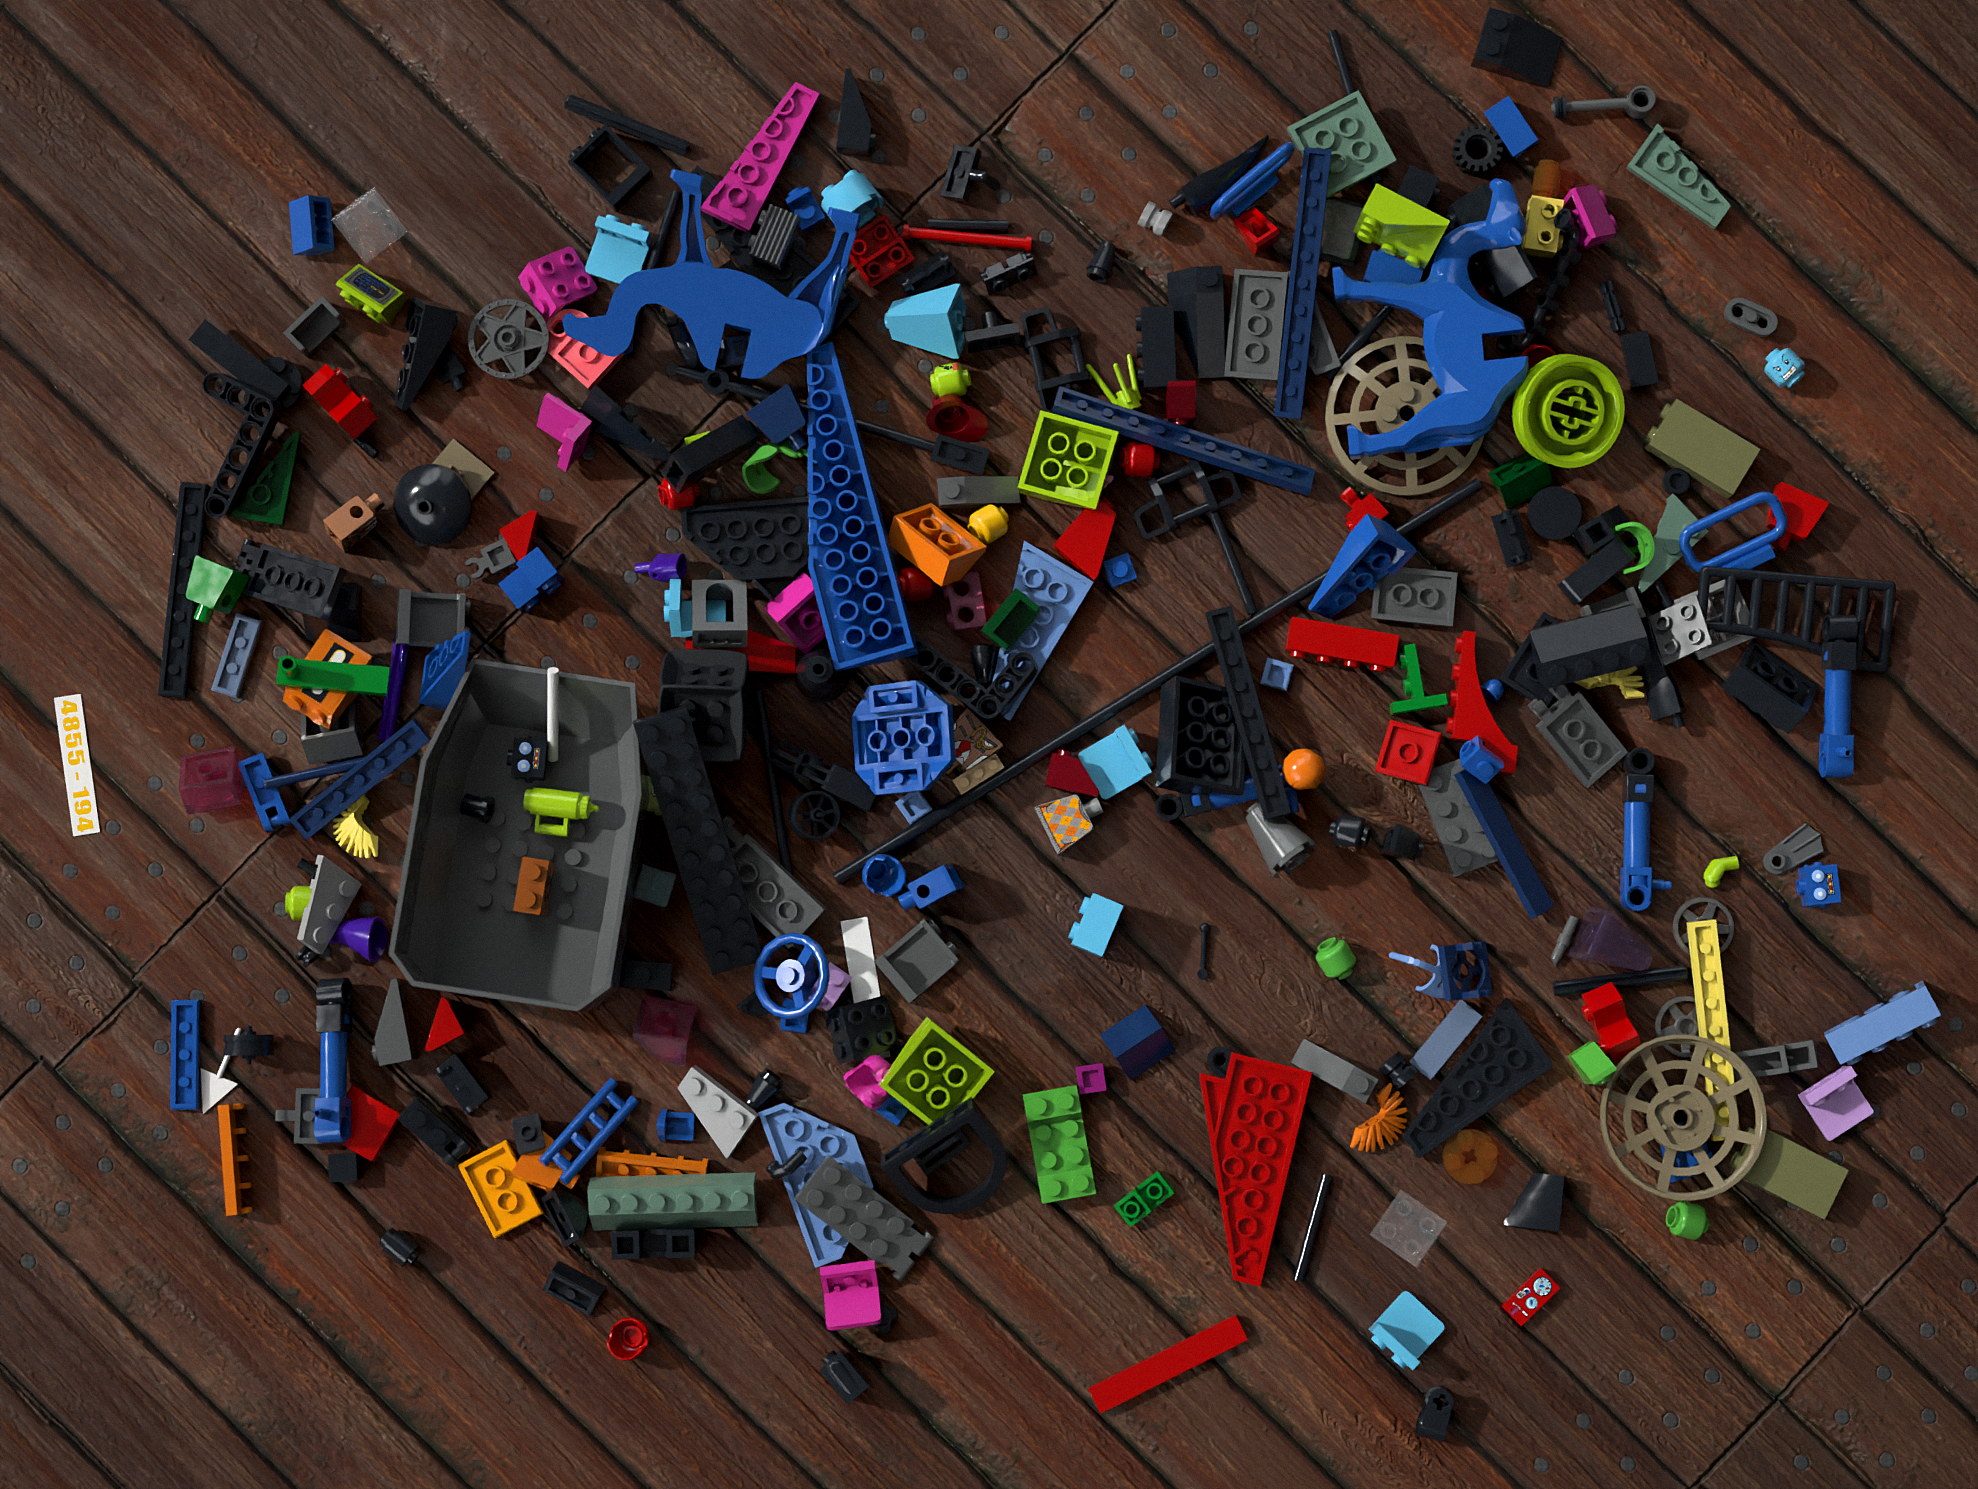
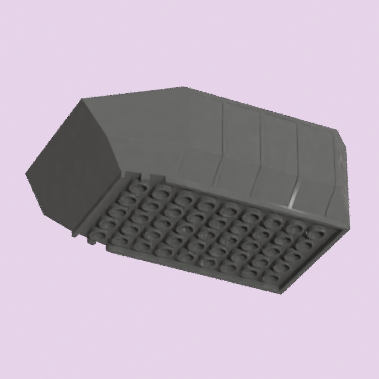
(462, 875)

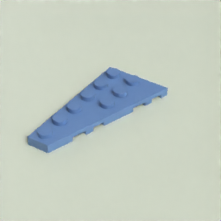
(1058, 594)

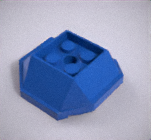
(880, 731)

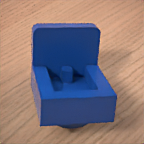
(1480, 760)

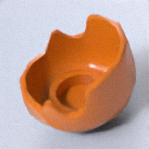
(1303, 769)

